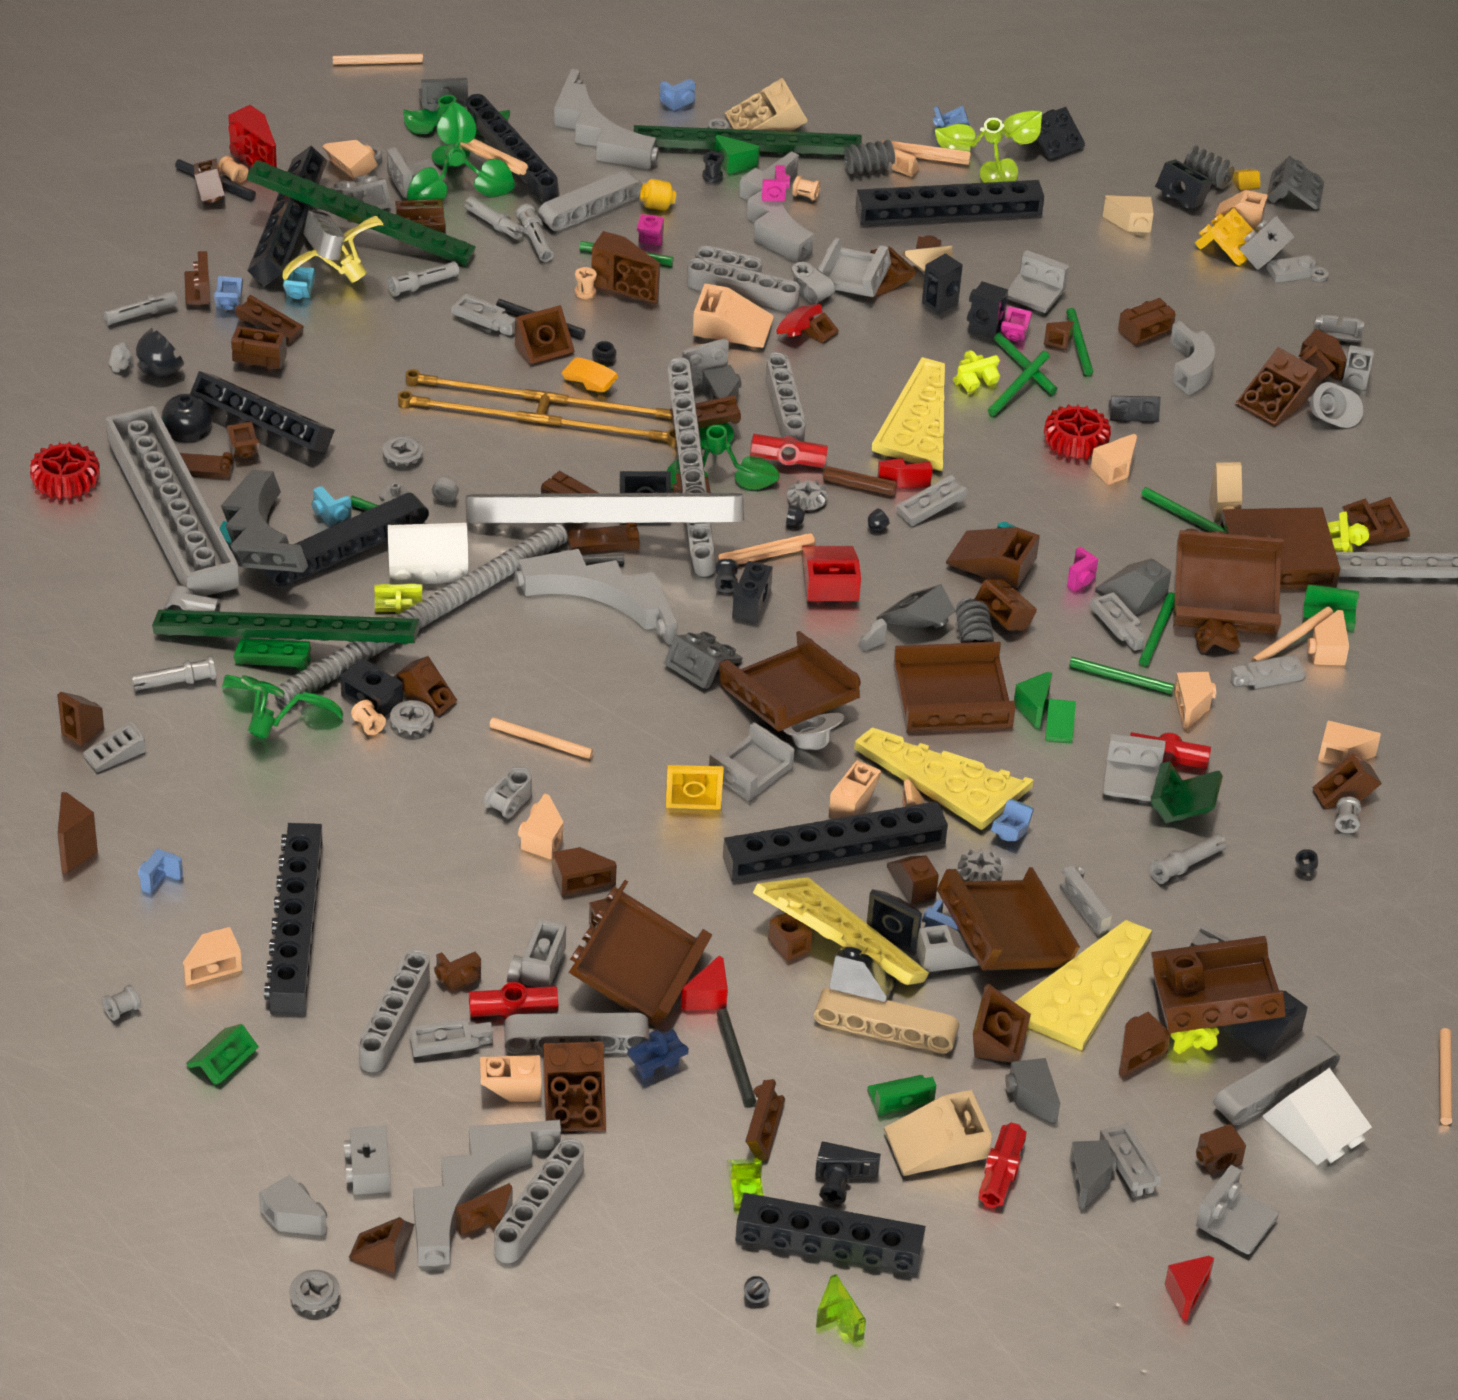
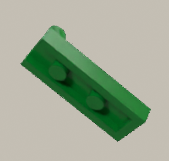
(273, 652)

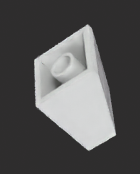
(1320, 1119)

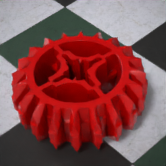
(1076, 431)
(64, 470)

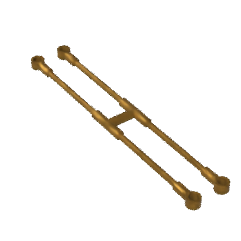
(413, 378)

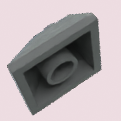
(1138, 585)
(921, 609)

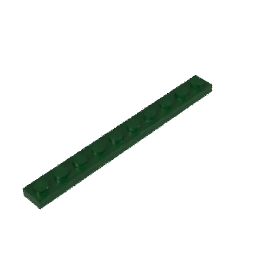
(767, 140)
(358, 211)
(286, 626)

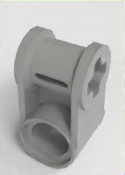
(812, 283)
(510, 791)

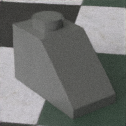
(720, 382)
(1034, 1088)
(1091, 1168)

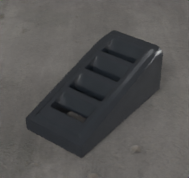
(849, 1157)

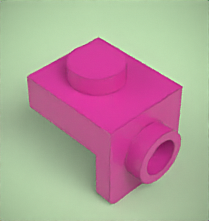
(776, 188)
(651, 229)
(1016, 324)
(1083, 570)

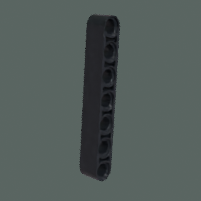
(507, 140)
(352, 537)

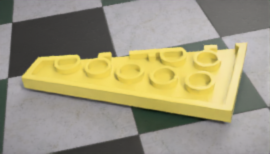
(917, 419)
(950, 779)
(834, 921)
(1079, 993)

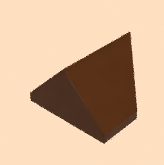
(382, 1244)

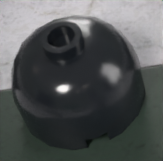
(157, 355)
(186, 417)

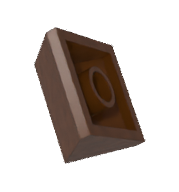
(543, 335)
(75, 832)
(999, 1027)

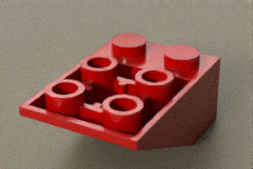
(251, 137)
(831, 573)

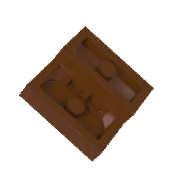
(426, 212)
(897, 274)
(1380, 518)

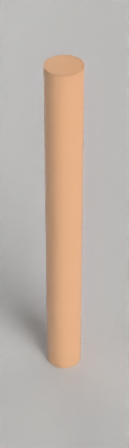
(377, 59)
(1292, 636)
(541, 738)
(1445, 1076)

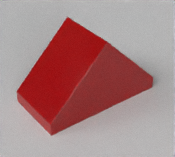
(707, 988)
(1187, 1281)

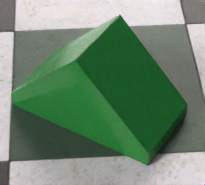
(737, 154)
(1032, 697)
(1060, 720)

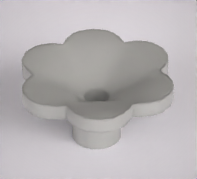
(120, 357)
(393, 491)

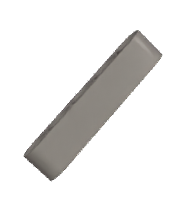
(590, 200)
(323, 235)
(754, 286)
(785, 397)
(394, 1010)
(616, 1030)
(1275, 1080)
(538, 1200)

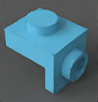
(300, 283)
(330, 510)

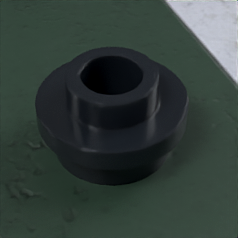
(604, 352)

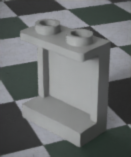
(855, 270)
(754, 762)

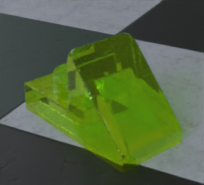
(744, 1177)
(840, 1307)

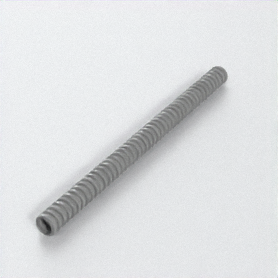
(426, 611)

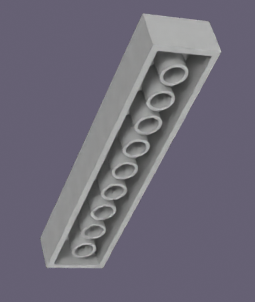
(172, 502)

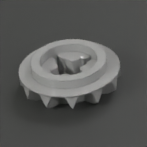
(396, 445)
(816, 499)
(403, 711)
(969, 869)
(319, 1281)

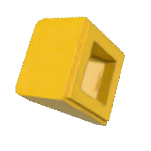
(1246, 179)

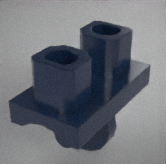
(657, 1051)

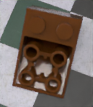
(625, 268)
(1280, 387)
(996, 553)
(575, 1085)

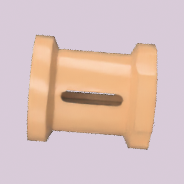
(236, 172)
(806, 188)
(585, 283)
(368, 717)

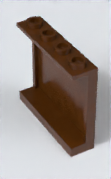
(1307, 548)
(1228, 580)
(792, 684)
(952, 687)
(1008, 922)
(637, 956)
(1236, 991)

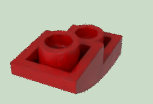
(798, 320)
(906, 476)

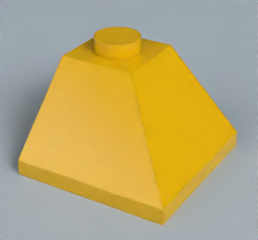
(694, 787)

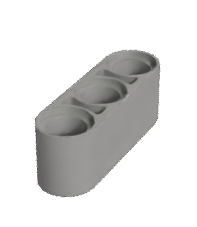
(729, 257)

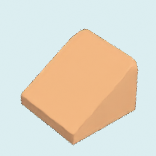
(905, 163)
(910, 794)

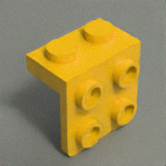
(1228, 233)

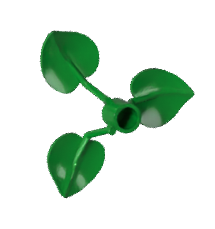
(425, 121)
(452, 128)
(752, 473)
(262, 718)

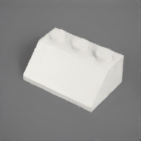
(427, 553)

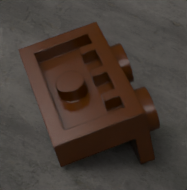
(197, 281)

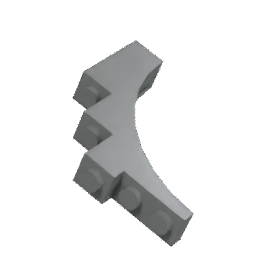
(772, 222)

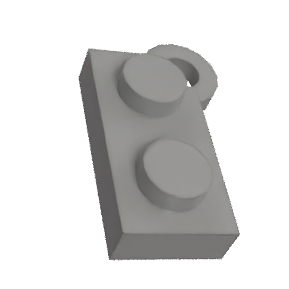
(1295, 269)

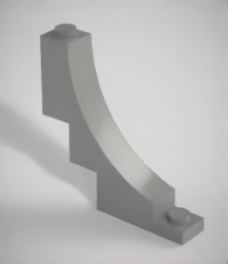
(593, 129)
(567, 574)
(493, 1153)

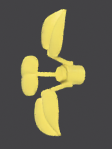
(350, 265)

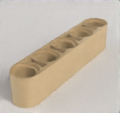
(887, 1020)

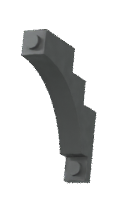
(252, 539)

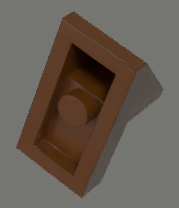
(484, 1209)

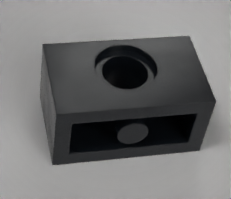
(1195, 183)
(942, 283)
(987, 310)
(752, 592)
(371, 683)

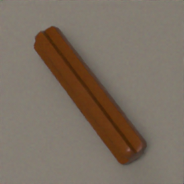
(859, 481)

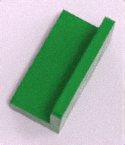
(1337, 599)
(224, 1053)
(902, 1094)

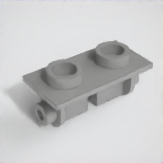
(1349, 330)

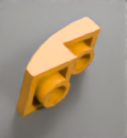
(592, 374)

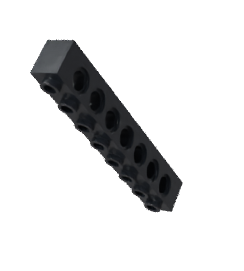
(949, 202)
(285, 221)
(834, 840)
(295, 918)

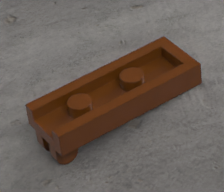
(268, 318)
(716, 412)
(209, 465)
(604, 539)
(764, 1119)

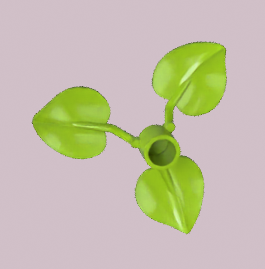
(1022, 127)

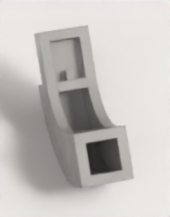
(1197, 368)

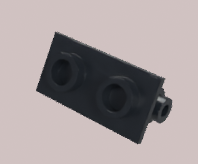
(1134, 408)

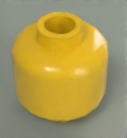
(657, 194)

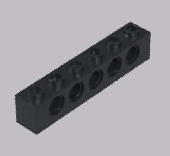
(262, 412)
(830, 1233)

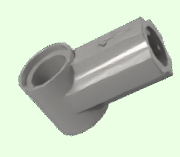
(183, 599)

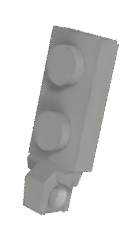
(484, 314)
(1119, 619)
(1268, 672)
(449, 1036)

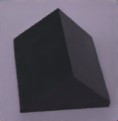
(645, 482)

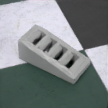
(127, 737)

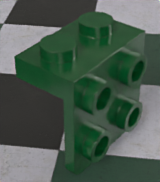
(1180, 798)

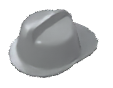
(1336, 405)
(814, 732)

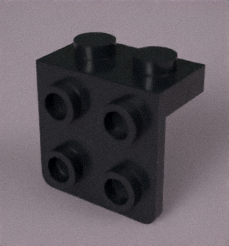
(1059, 134)

